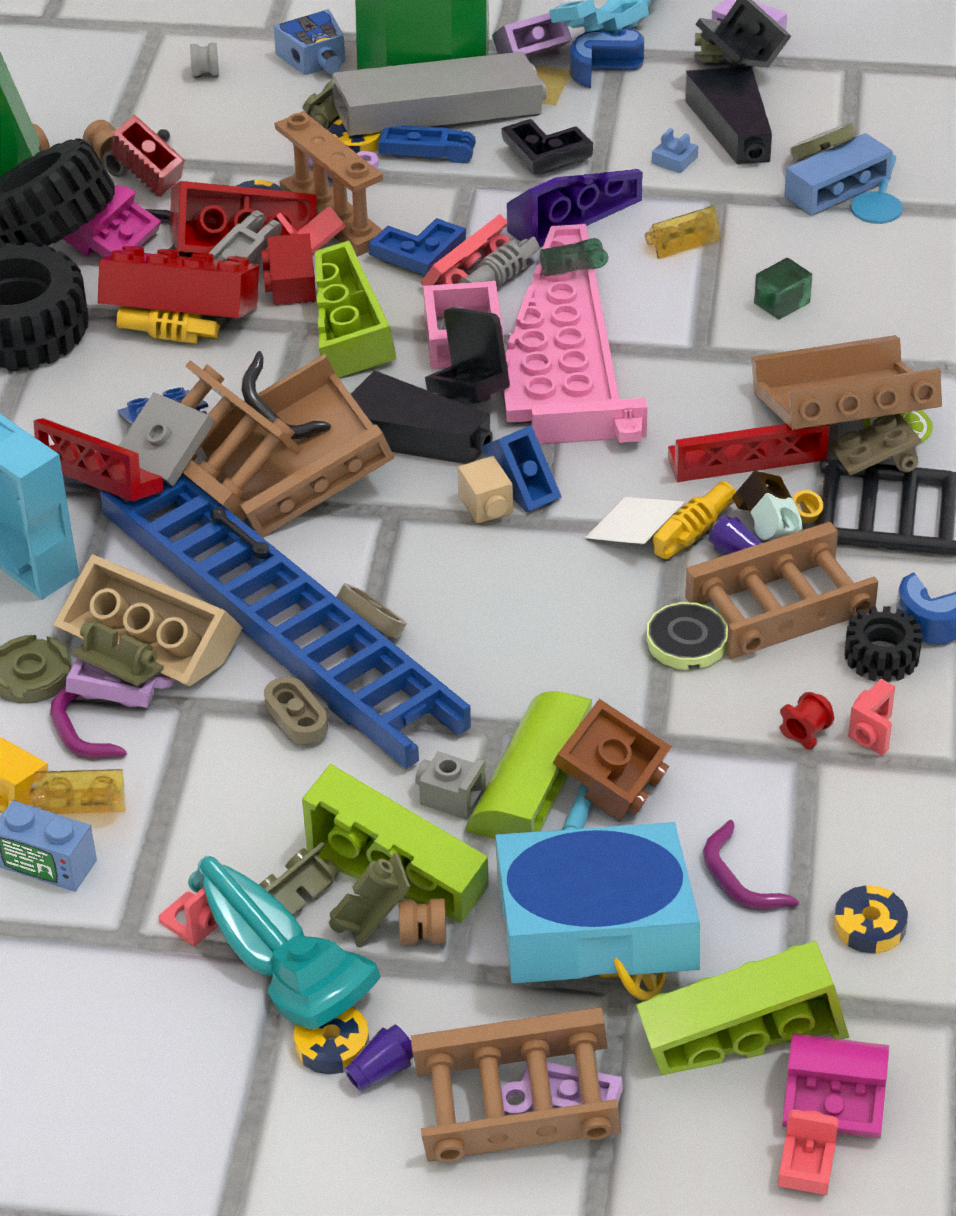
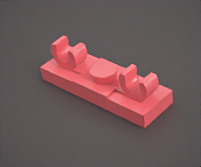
(467, 254)

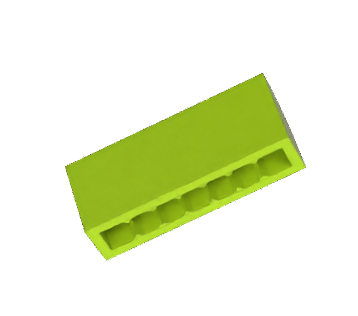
(525, 777)

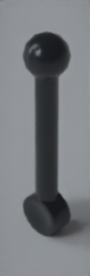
(260, 549)

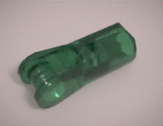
(573, 257)

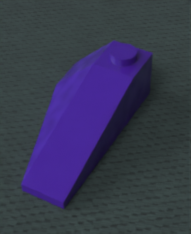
(572, 202)

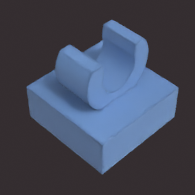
(674, 152)

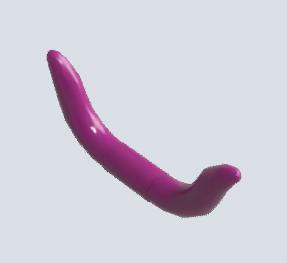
(69, 736)
(730, 883)

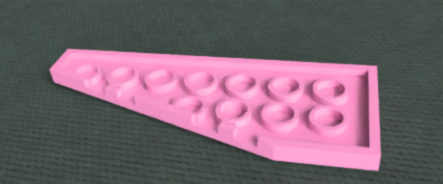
(559, 339)

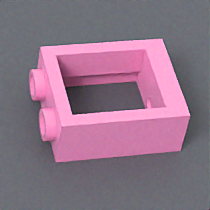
(438, 298)

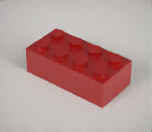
(178, 282)

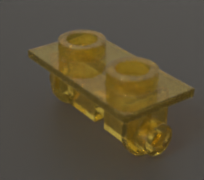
(684, 232)
(80, 791)

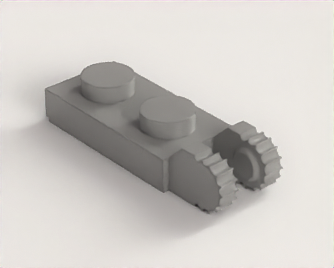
(245, 239)

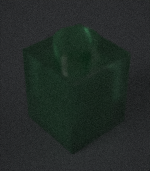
(783, 288)

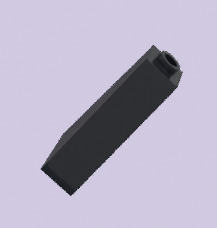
(731, 110)
(423, 421)

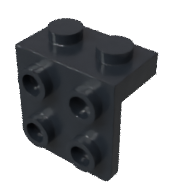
(746, 35)
(476, 357)

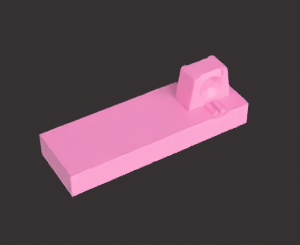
(590, 421)

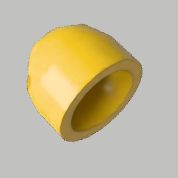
(810, 504)

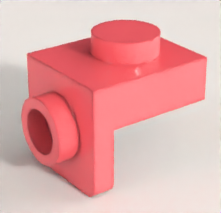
(870, 717)
(808, 1151)

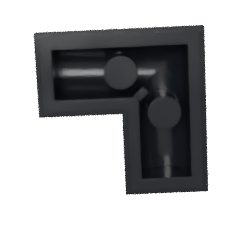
(543, 151)

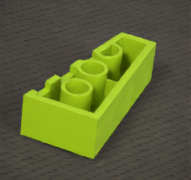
(350, 317)
(367, 826)
(744, 1010)

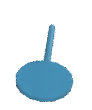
(877, 206)

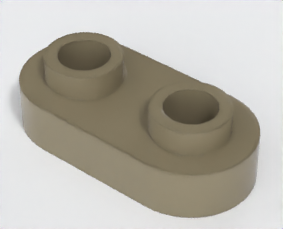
(372, 611)
(302, 717)

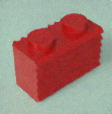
(147, 155)
(289, 269)

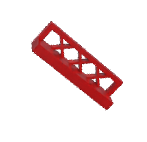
(747, 451)
(101, 467)

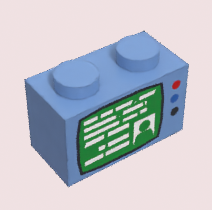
(46, 845)

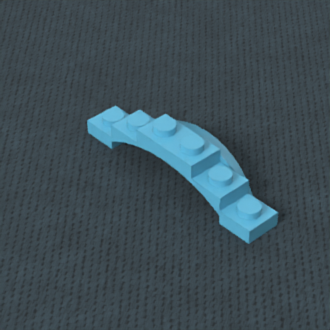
(609, 18)

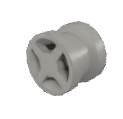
(204, 59)

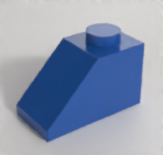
(526, 468)

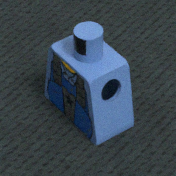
(311, 43)

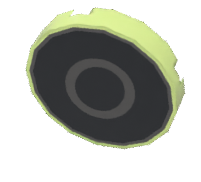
(687, 635)

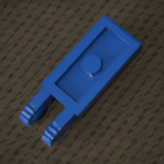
(427, 142)

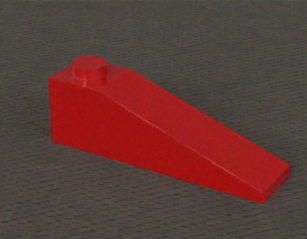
(207, 212)

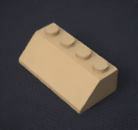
(183, 631)

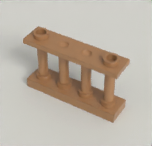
(347, 171)
(207, 473)
(771, 561)
(511, 1042)

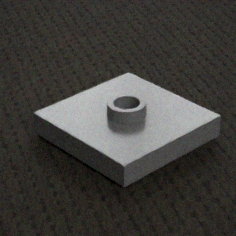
(166, 436)

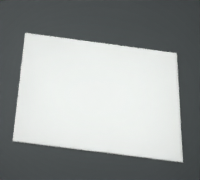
(634, 520)

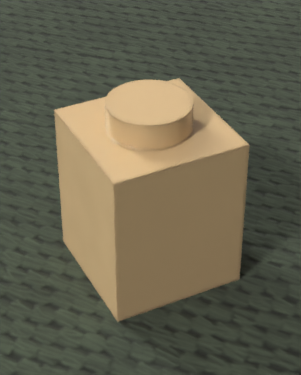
(485, 489)

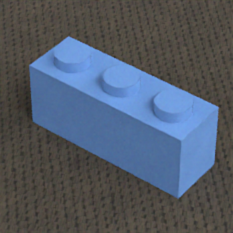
(838, 173)

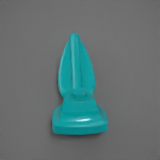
(310, 974)

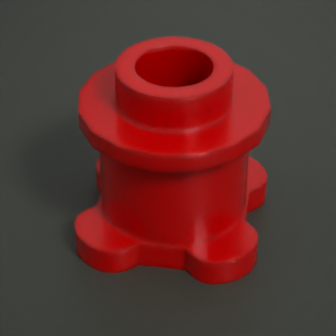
(806, 718)

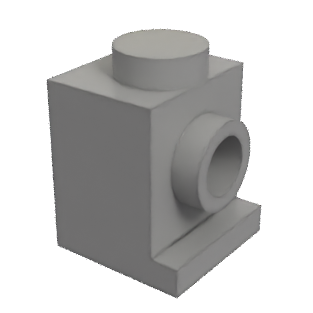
(451, 784)

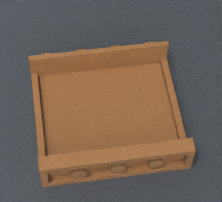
(843, 383)
(328, 460)

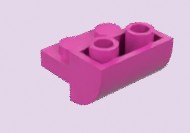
(116, 226)
(838, 1081)

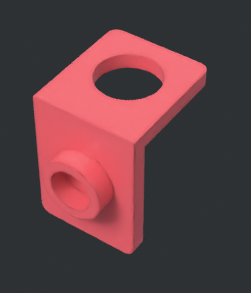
(321, 228)
(198, 917)

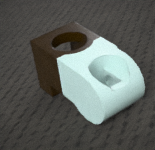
(769, 505)

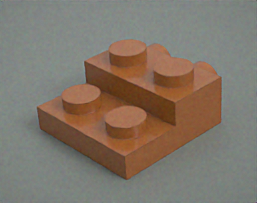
(614, 760)

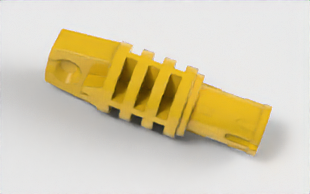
(167, 324)
(692, 520)

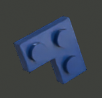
(419, 251)

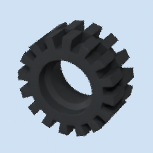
(878, 659)

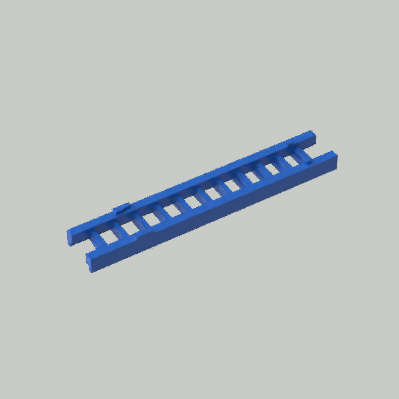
(294, 587)

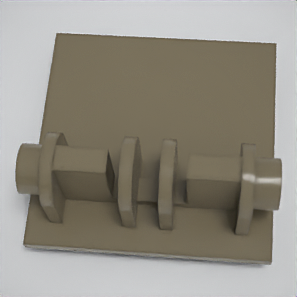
(885, 439)

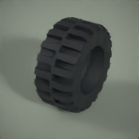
(53, 194)
(39, 305)

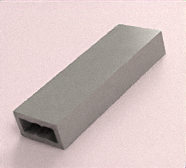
(437, 93)

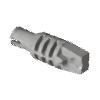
(504, 262)

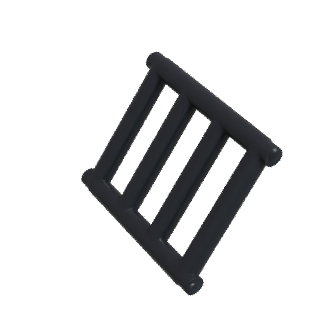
(905, 537)

